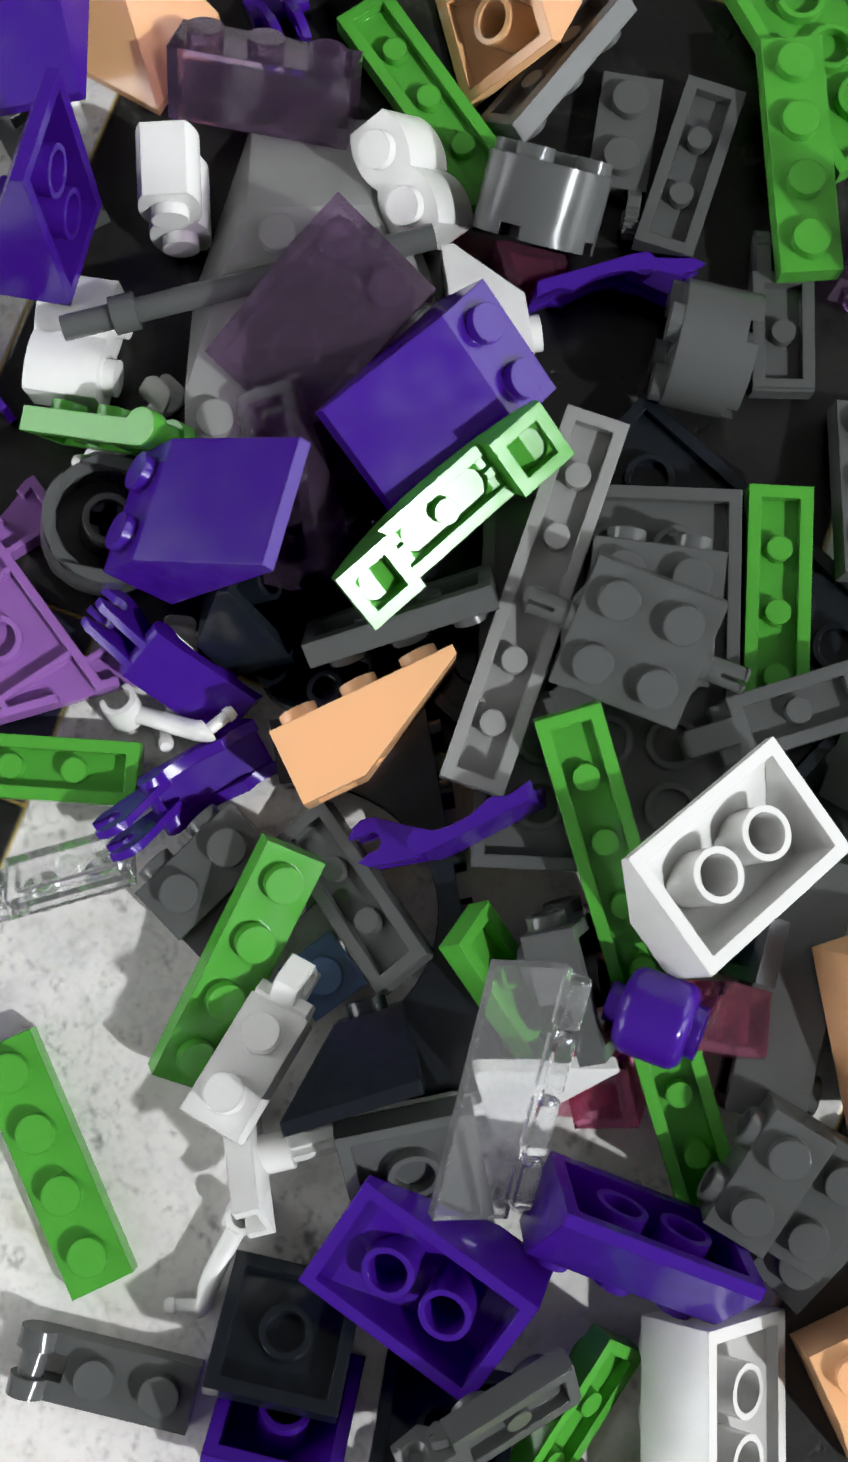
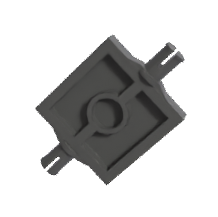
(637, 640)

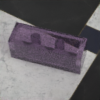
(263, 82)

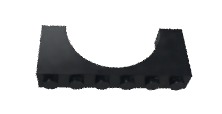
(412, 793)

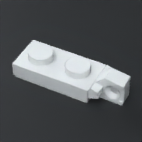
(255, 1052)

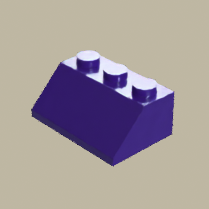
(637, 1243)

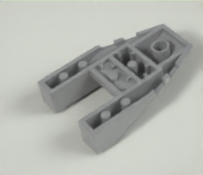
(269, 203)

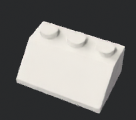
(729, 864)
(713, 1388)

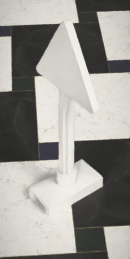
(271, 1153)

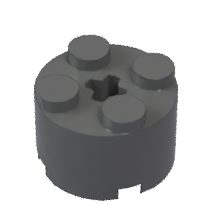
(543, 196)
(705, 348)
(71, 518)

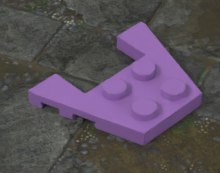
(37, 657)

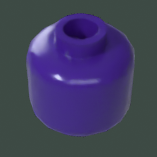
(656, 1017)

